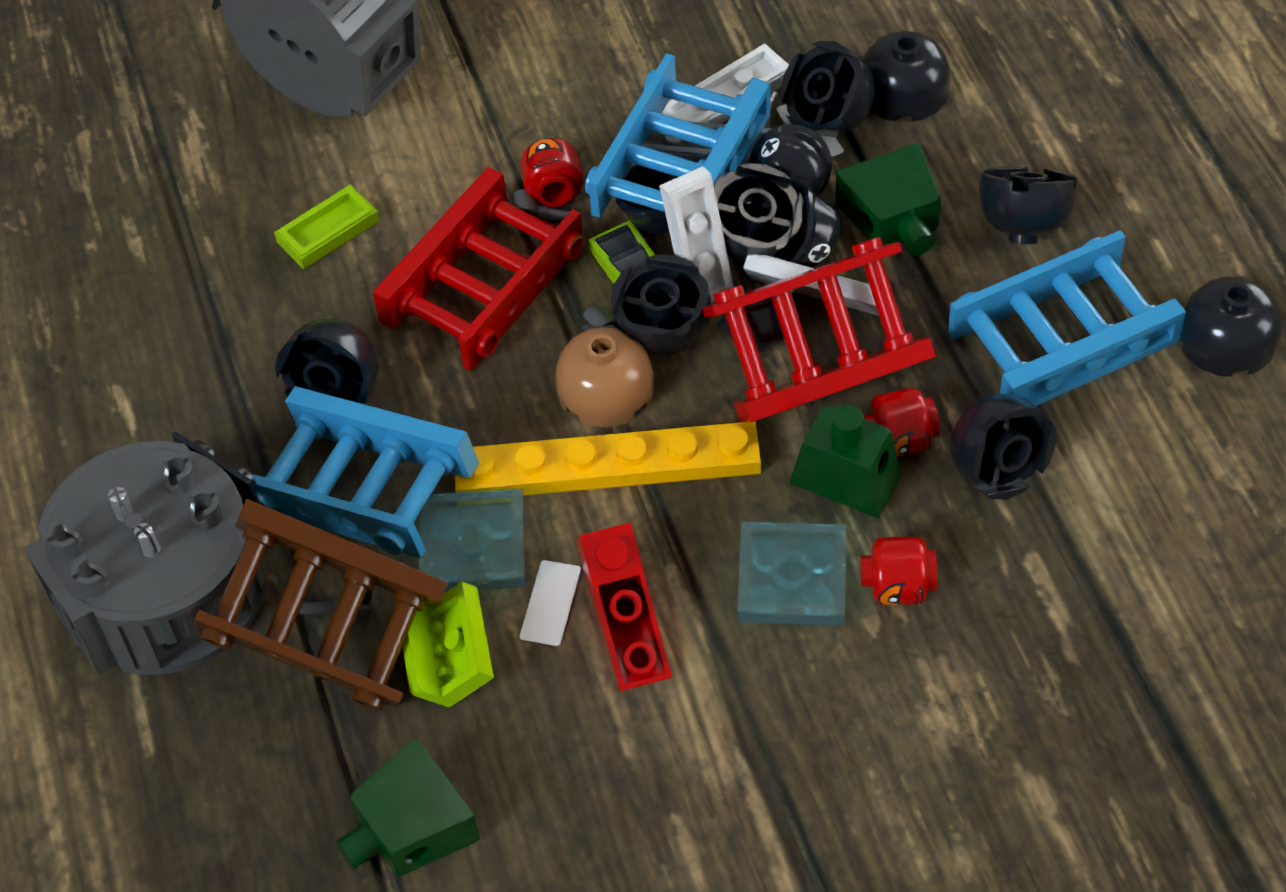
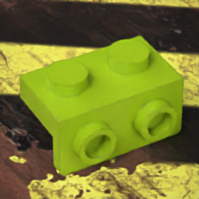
(448, 648)

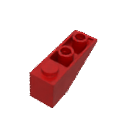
(623, 606)

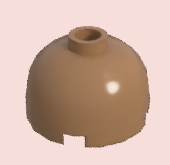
(604, 377)

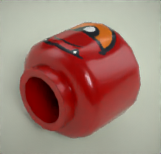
(551, 172)
(908, 417)
(899, 570)

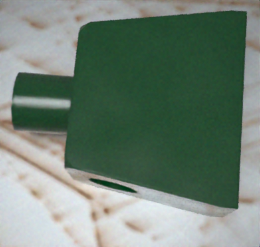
(892, 198)
(848, 460)
(408, 815)

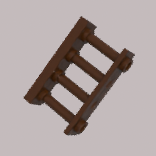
(362, 571)

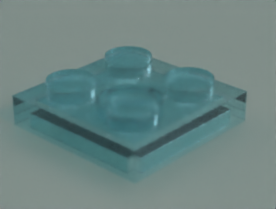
(475, 538)
(792, 573)

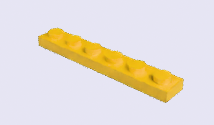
(616, 460)

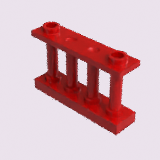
(460, 232)
(854, 363)

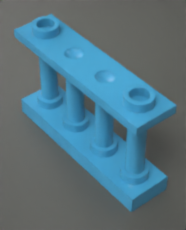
(728, 144)
(1074, 363)
(355, 429)

